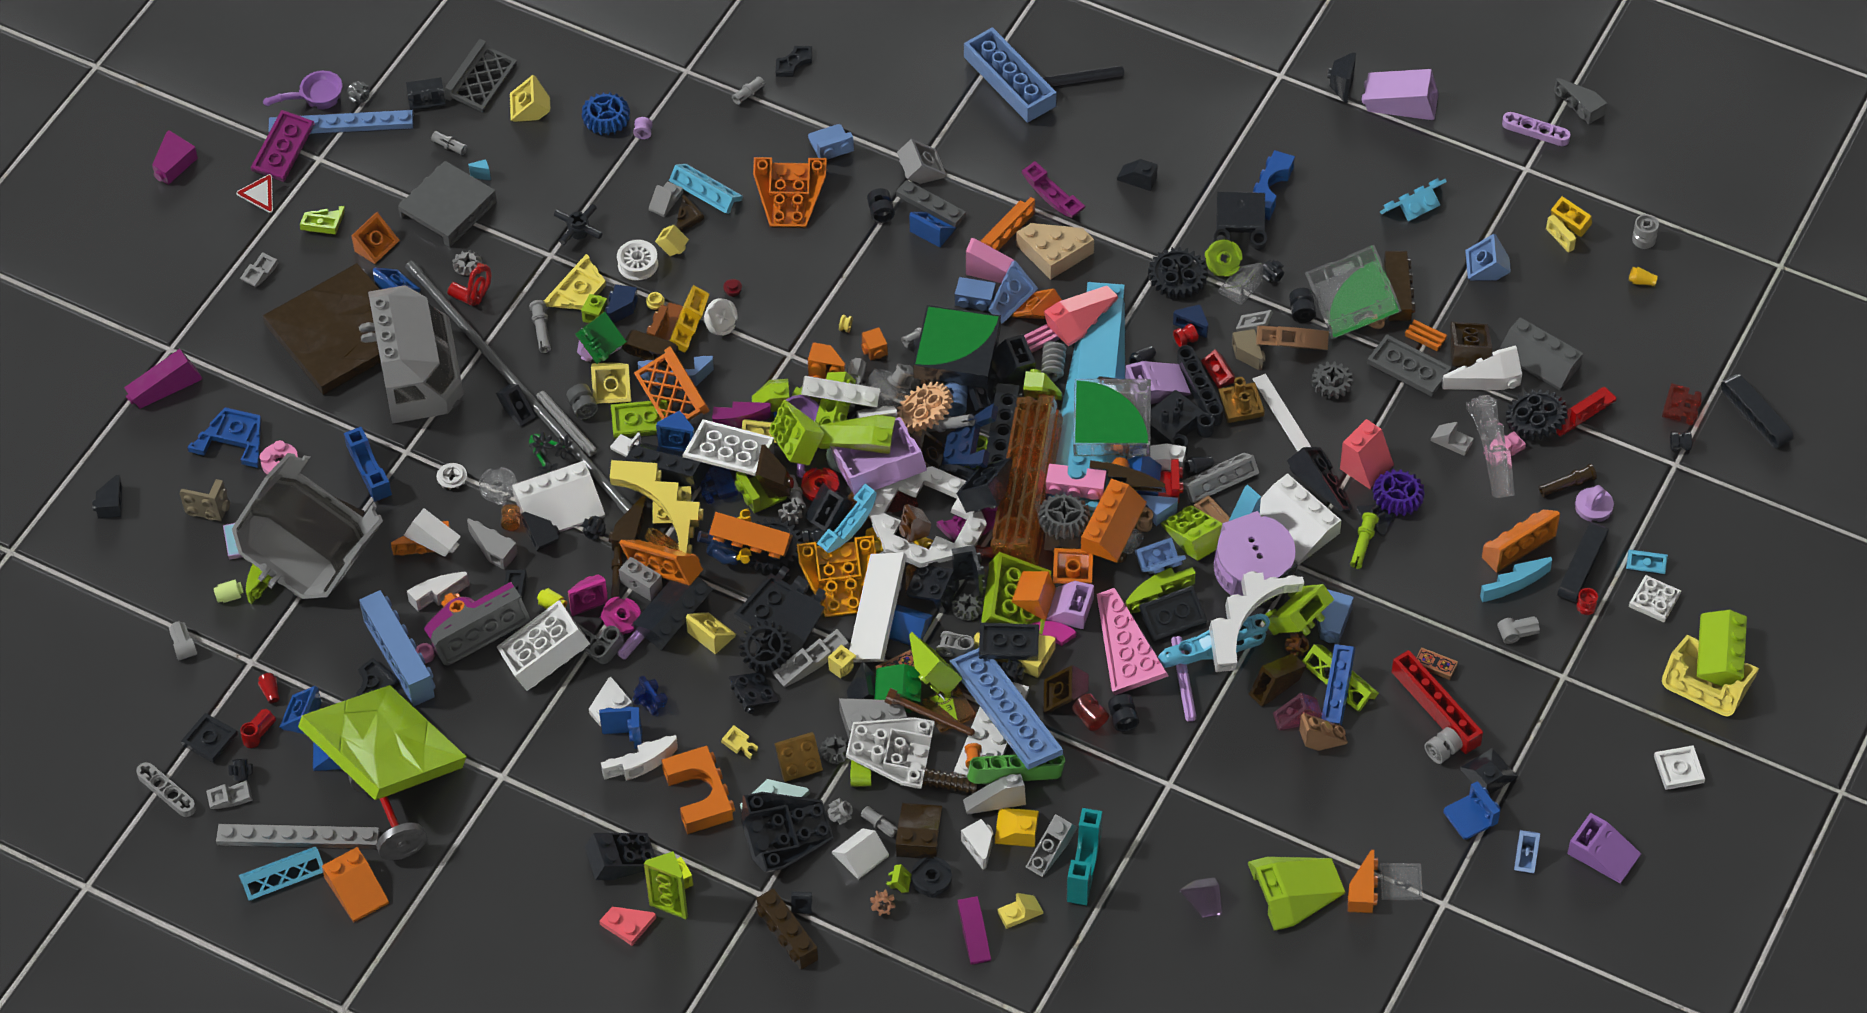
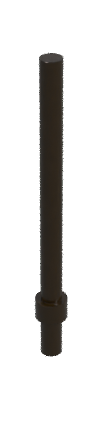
(616, 564)

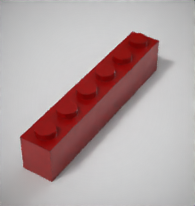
(1436, 700)

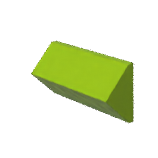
(666, 884)

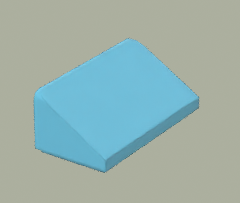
(1646, 561)

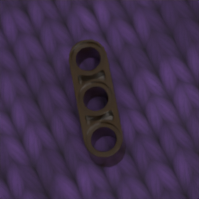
(647, 346)

